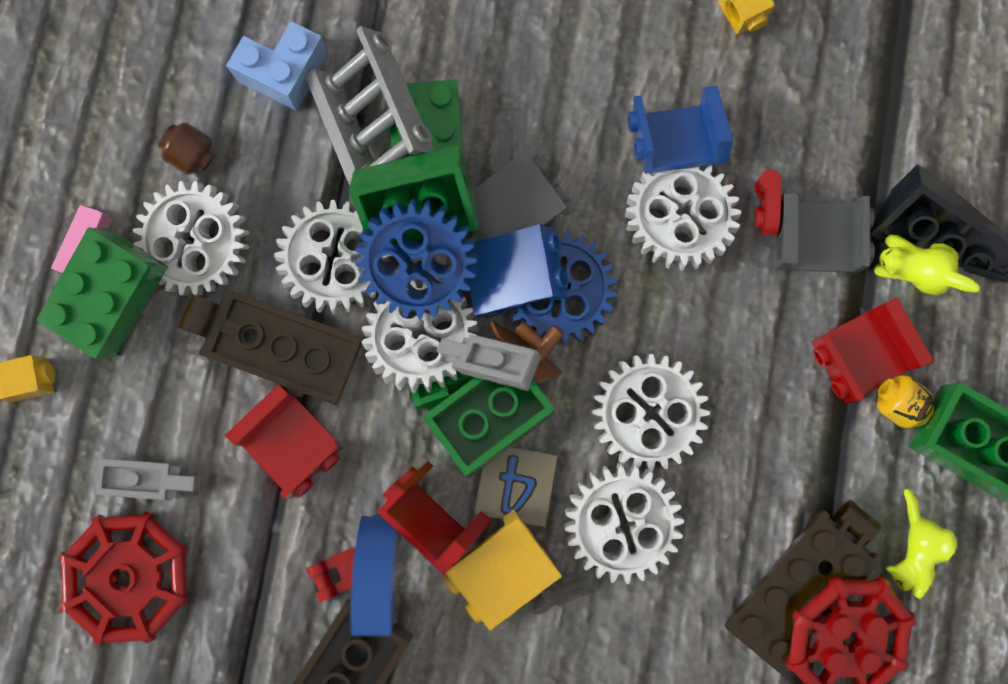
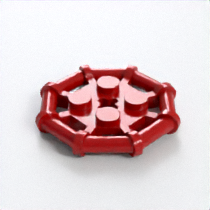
(101, 579)
(870, 633)

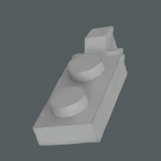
(491, 360)
(142, 479)

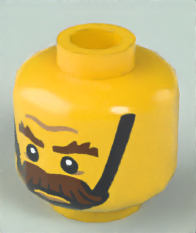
(905, 402)

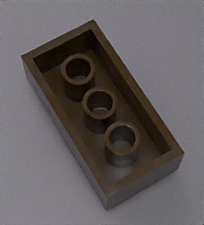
(353, 658)

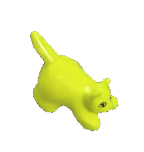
(928, 269)
(926, 547)

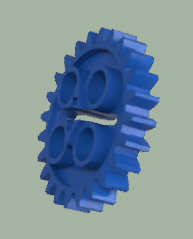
(394, 281)
(590, 293)

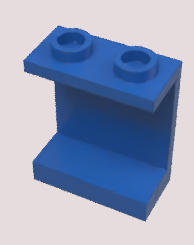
(682, 135)
(517, 270)

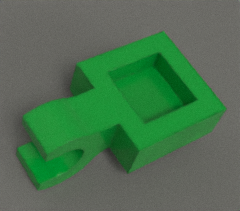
(425, 400)

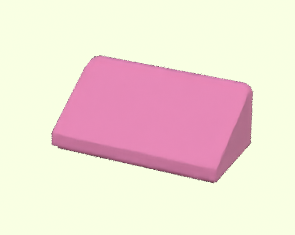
(83, 219)

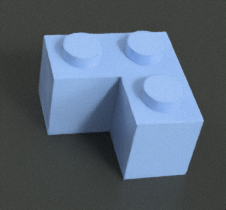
(282, 71)

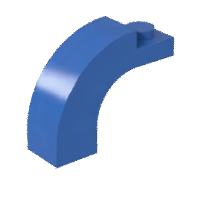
(374, 577)

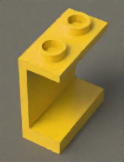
(502, 573)

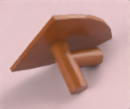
(531, 339)

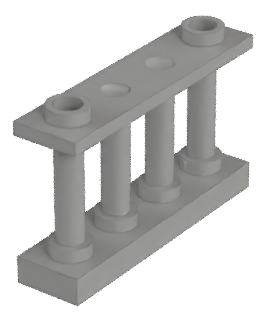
(340, 113)

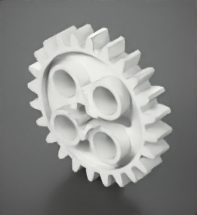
(659, 233)
(302, 250)
(219, 252)
(407, 363)
(672, 389)
(593, 533)

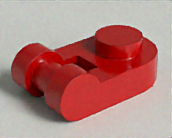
(768, 215)
(344, 563)

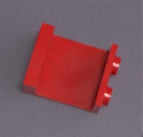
(870, 350)
(286, 441)
(427, 523)

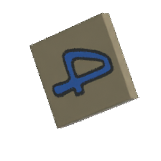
(518, 482)

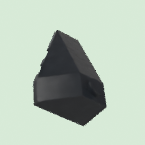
(933, 213)

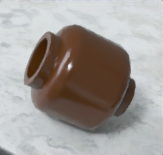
(186, 148)

